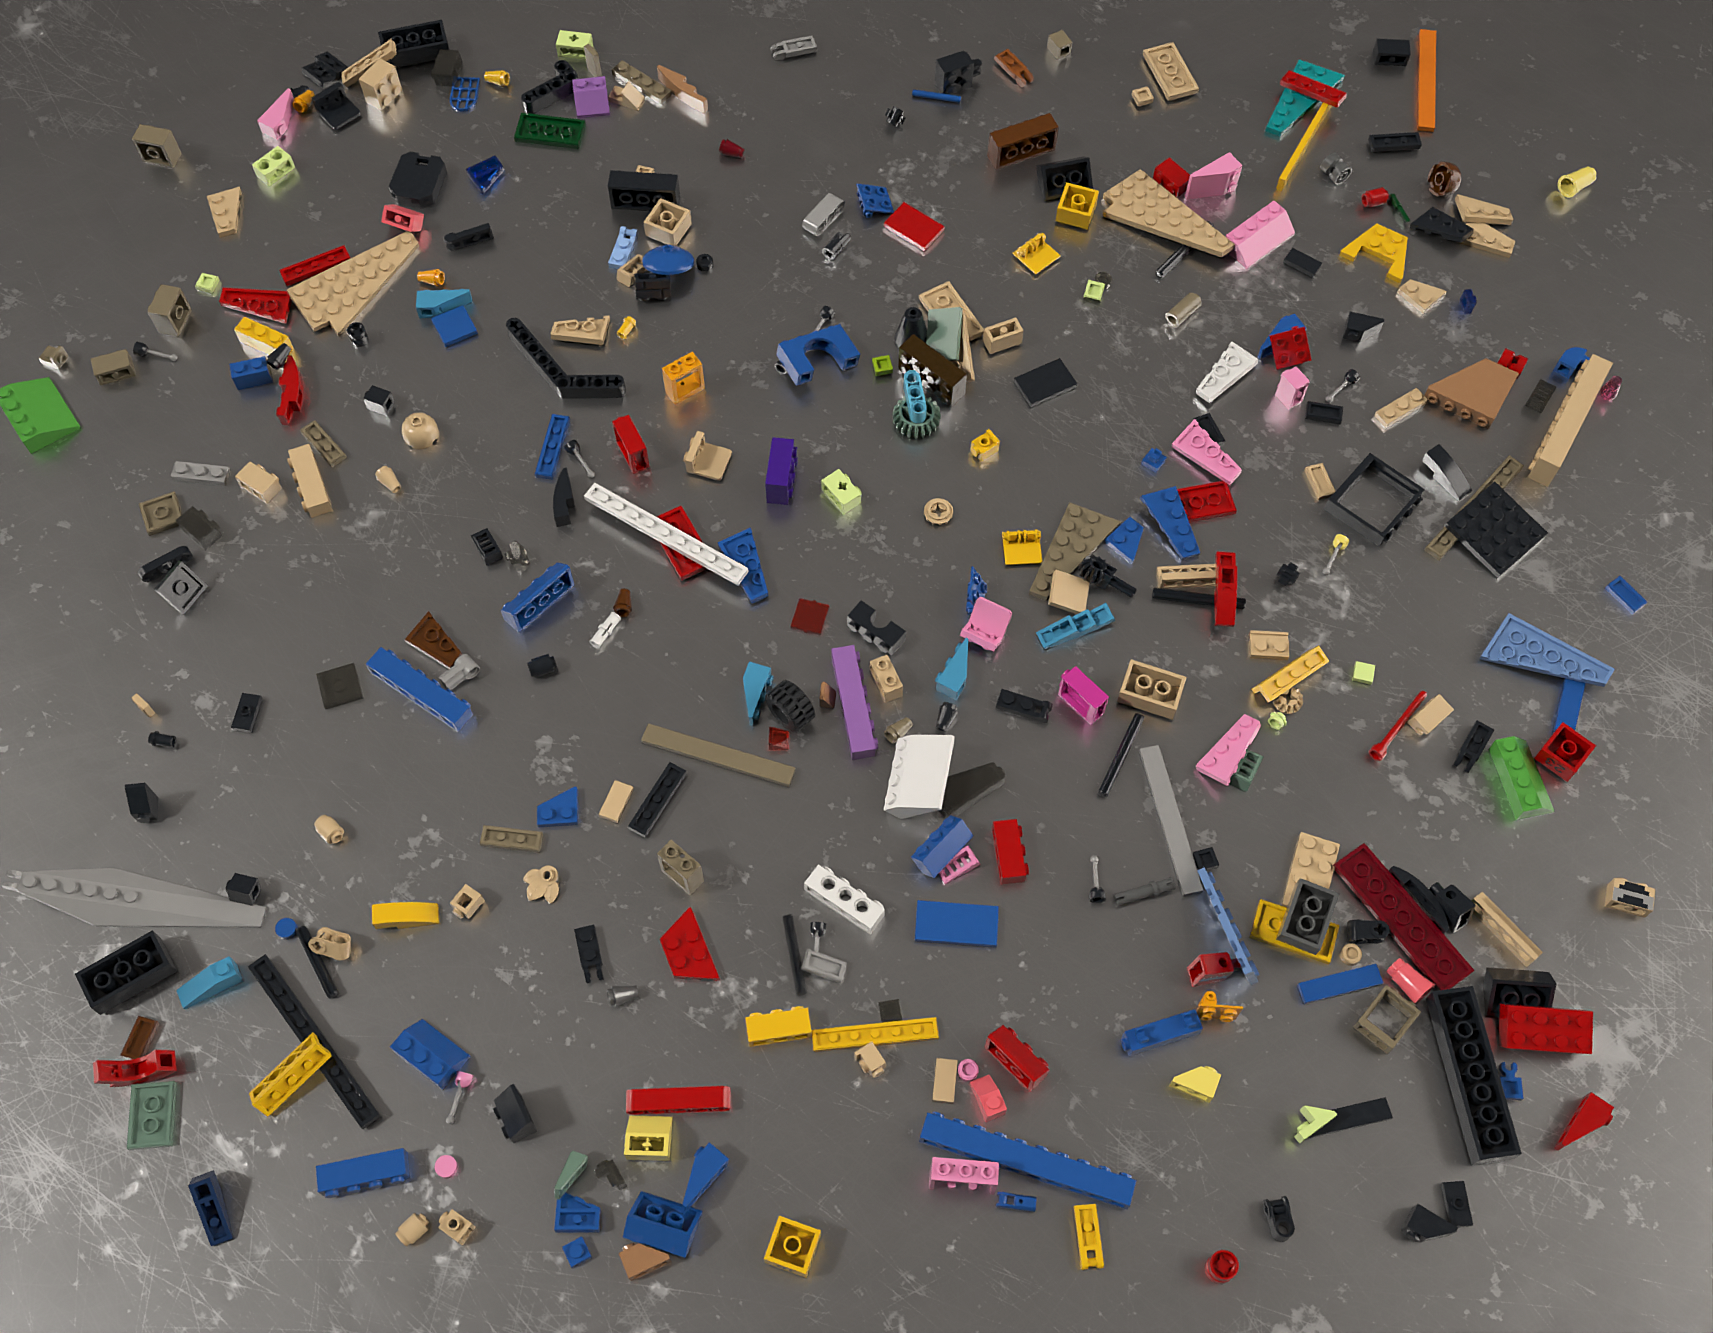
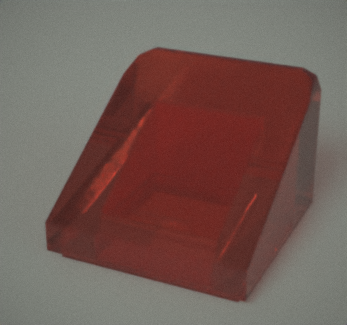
(778, 739)

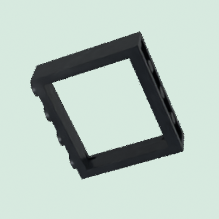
(1389, 475)

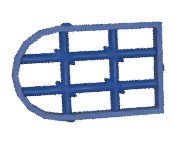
(467, 99)

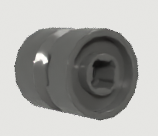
(1335, 168)

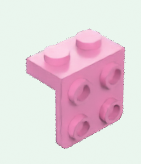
(987, 624)

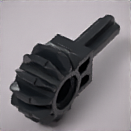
(1101, 574)

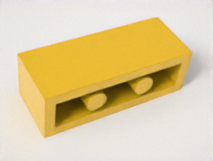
(260, 336)
(778, 1026)

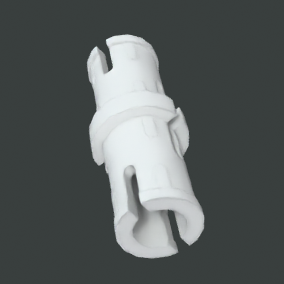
(605, 630)

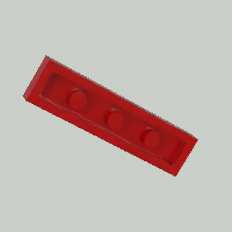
(1313, 88)
(314, 265)

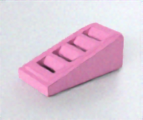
(960, 870)

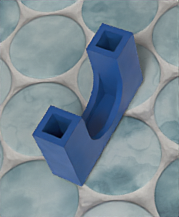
(831, 339)

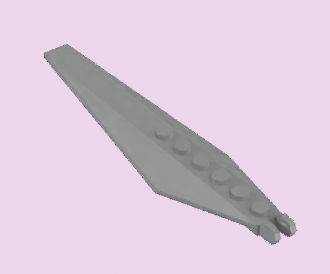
(131, 900)

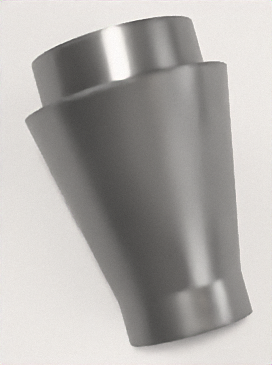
(620, 994)

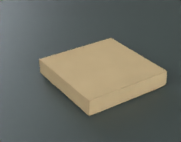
(1068, 592)

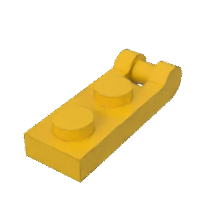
(1088, 1236)

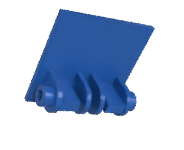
(874, 199)
(976, 589)

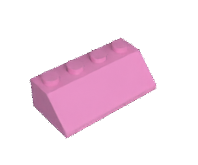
(1260, 234)

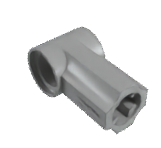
(463, 669)

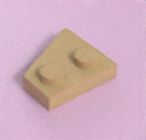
(1421, 295)

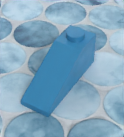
(210, 982)

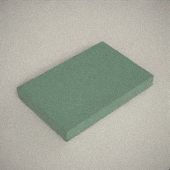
(945, 331)
(151, 1115)

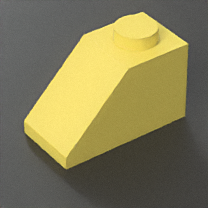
(1198, 1082)

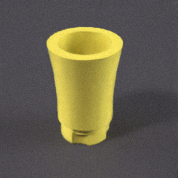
(1576, 181)

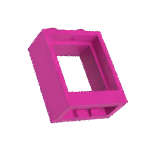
(1083, 695)

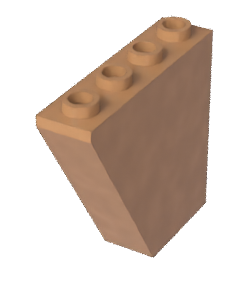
(1474, 391)

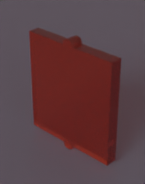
(809, 616)

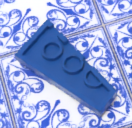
(1172, 519)
(743, 550)

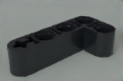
(551, 90)

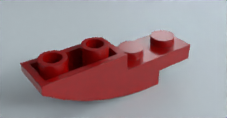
(292, 393)
(1226, 589)

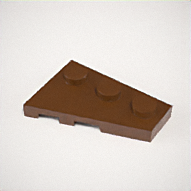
(433, 641)

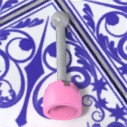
(462, 1081)

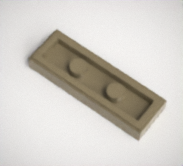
(323, 443)
(511, 839)

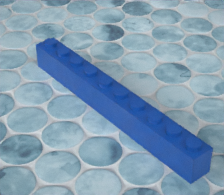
(1028, 1160)

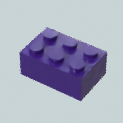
(781, 471)

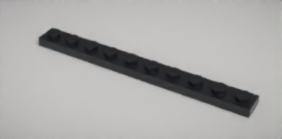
(303, 1026)

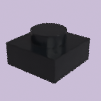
(1206, 858)

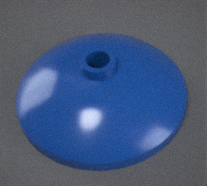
(668, 260)

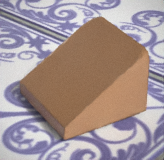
(827, 696)

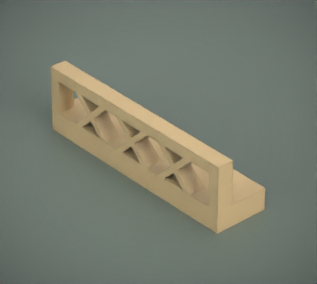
(1180, 579)
(1505, 930)

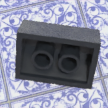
(1054, 175)
(1517, 988)

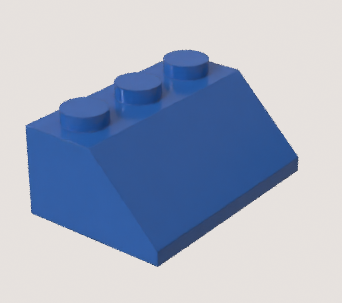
(430, 1053)
(661, 1224)

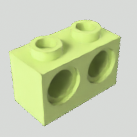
(273, 166)

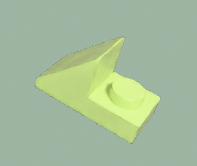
(1316, 1117)

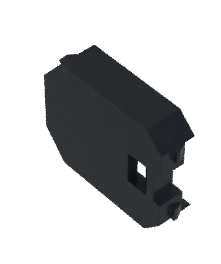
(417, 183)

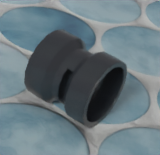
(357, 334)

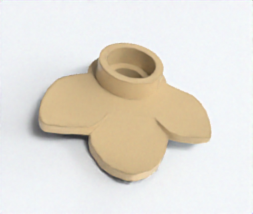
(540, 886)

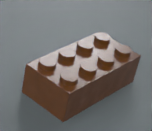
(1022, 141)

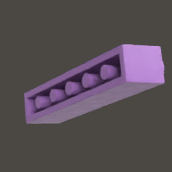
(853, 702)

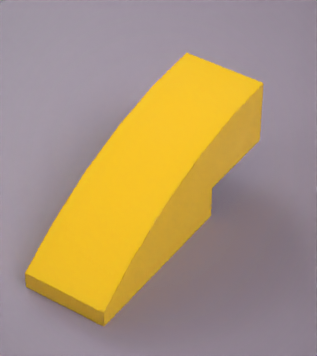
(404, 914)

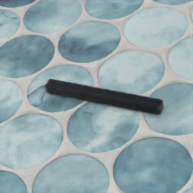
(1179, 254)
(1190, 597)
(1121, 755)

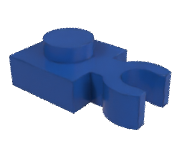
(1511, 1085)

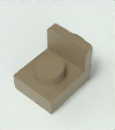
(54, 356)

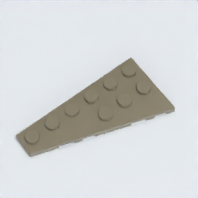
(1075, 538)

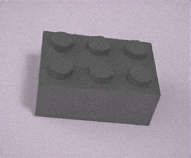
(1307, 916)

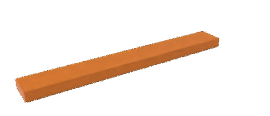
(1426, 80)

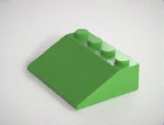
(37, 412)

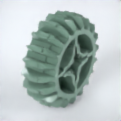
(916, 429)

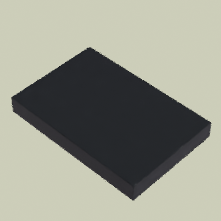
(1045, 382)

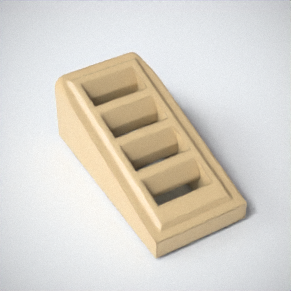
(623, 273)

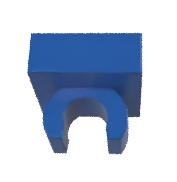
(1154, 460)

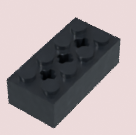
(416, 42)
(641, 190)
(125, 972)

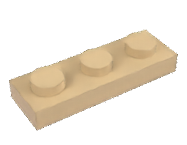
(1401, 407)

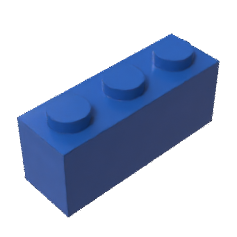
(942, 846)

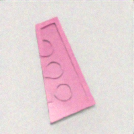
(1201, 449)
(1228, 751)

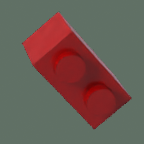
(1171, 177)

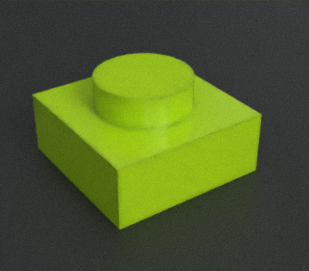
(882, 365)

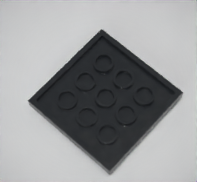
(1496, 529)

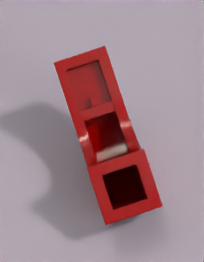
(135, 1071)

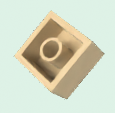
(380, 84)
(667, 222)

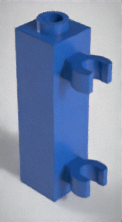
(1161, 1032)

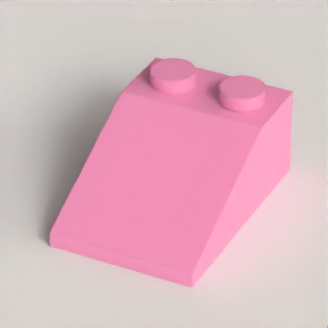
(1215, 178)

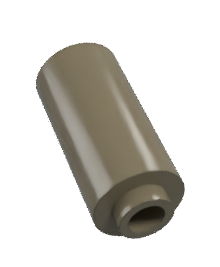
(1183, 309)

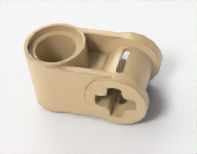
(333, 944)

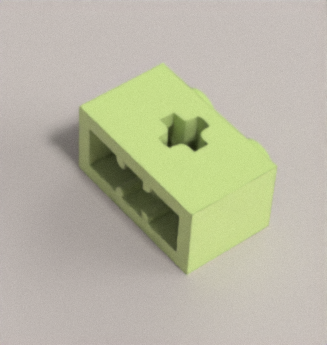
(572, 44)
(841, 491)

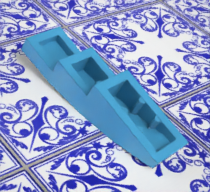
(1075, 627)

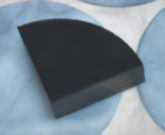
(300, 90)

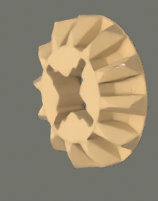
(944, 507)
(1292, 706)

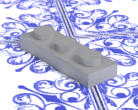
(200, 473)

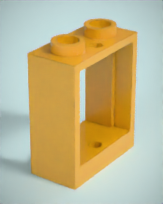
(689, 385)

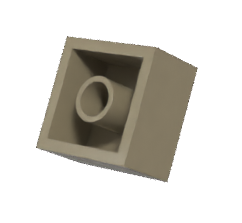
(156, 146)
(169, 310)

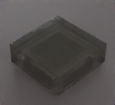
(890, 1011)

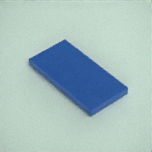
(956, 923)

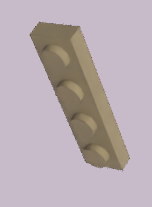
(641, 82)

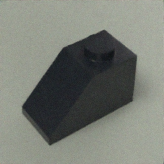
(1361, 326)
(142, 802)
(1425, 1225)

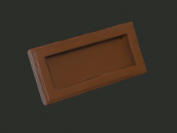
(139, 1038)

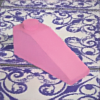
(277, 117)

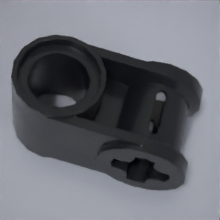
(1364, 931)
(1279, 1213)

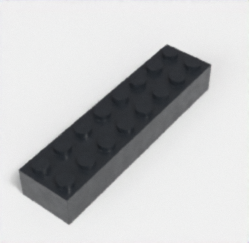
(1473, 1076)

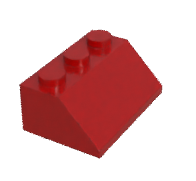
(1017, 1057)

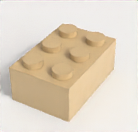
(1151, 689)

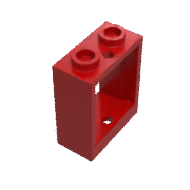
(630, 444)

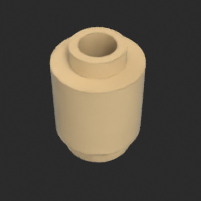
(329, 829)
(412, 1229)

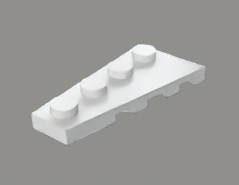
(1231, 367)

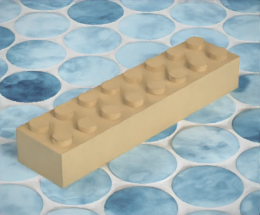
(1569, 419)

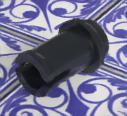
(156, 738)

